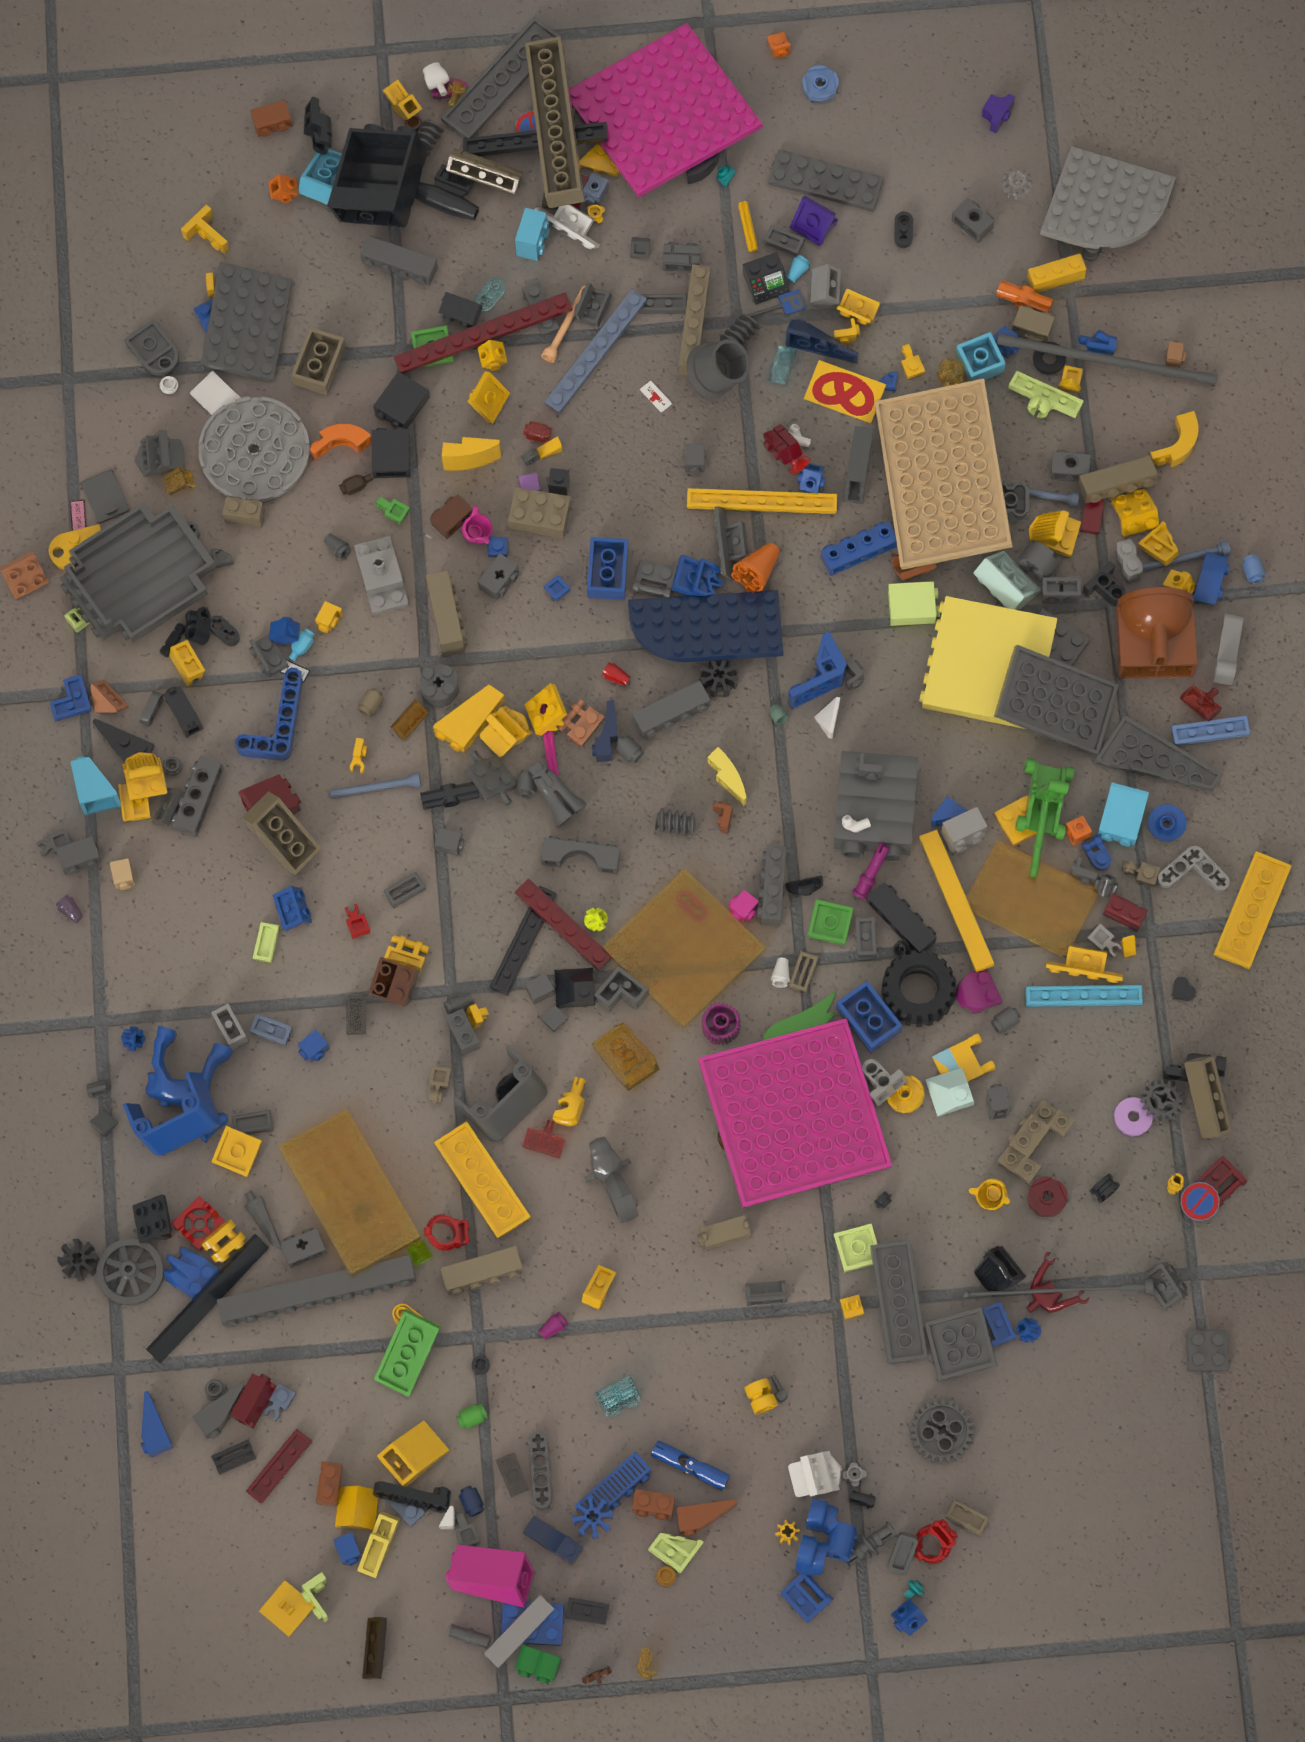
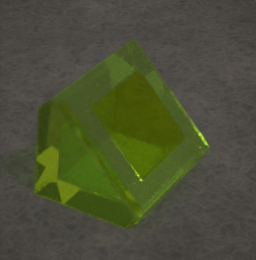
(419, 1252)

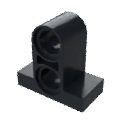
(1105, 591)

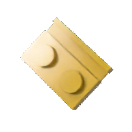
(133, 809)

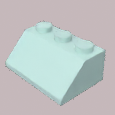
(1006, 581)

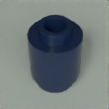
(471, 1501)

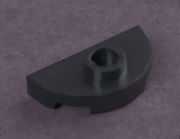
(805, 886)
(505, 1085)

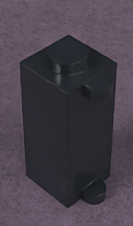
(183, 711)

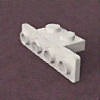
(573, 222)

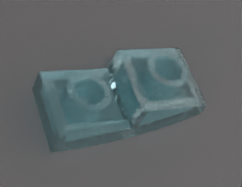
(781, 364)

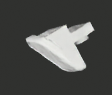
(815, 1474)

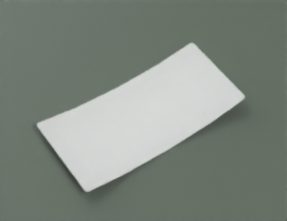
(213, 393)

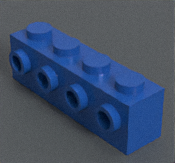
(859, 548)

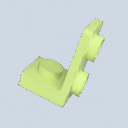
(315, 1585)

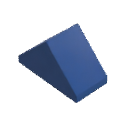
(946, 811)

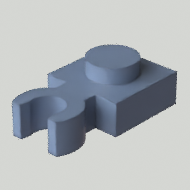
(281, 1399)

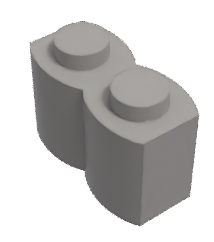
(1128, 561)

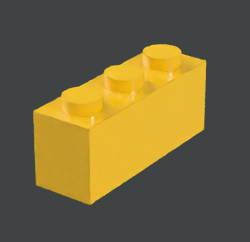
(1056, 273)

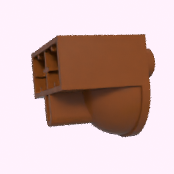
(1155, 634)

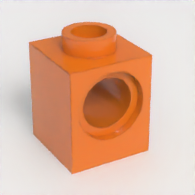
(1078, 830)

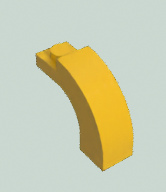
(1188, 431)

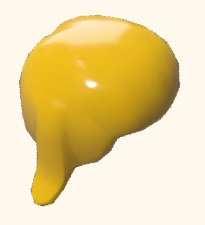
(991, 1194)

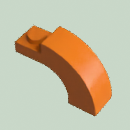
(339, 435)

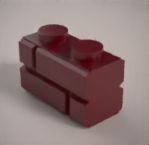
(782, 444)
(1125, 912)

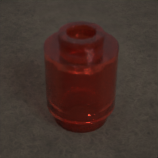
(537, 432)

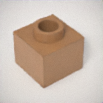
(1175, 354)

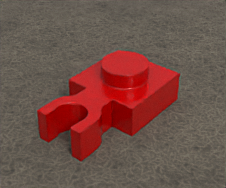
(357, 923)

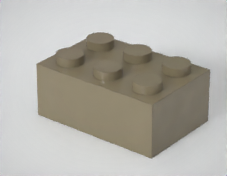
(318, 361)
(539, 512)

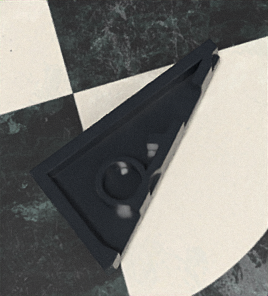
(123, 742)

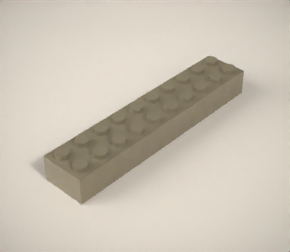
(554, 122)

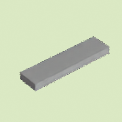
(519, 1631)

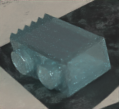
(618, 1396)

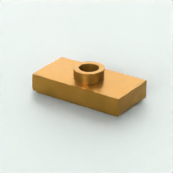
(409, 720)

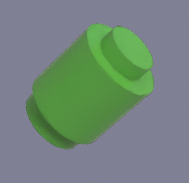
(471, 1416)

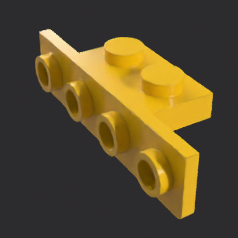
(1086, 962)

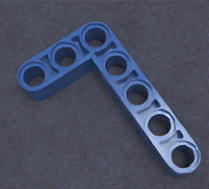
(282, 723)

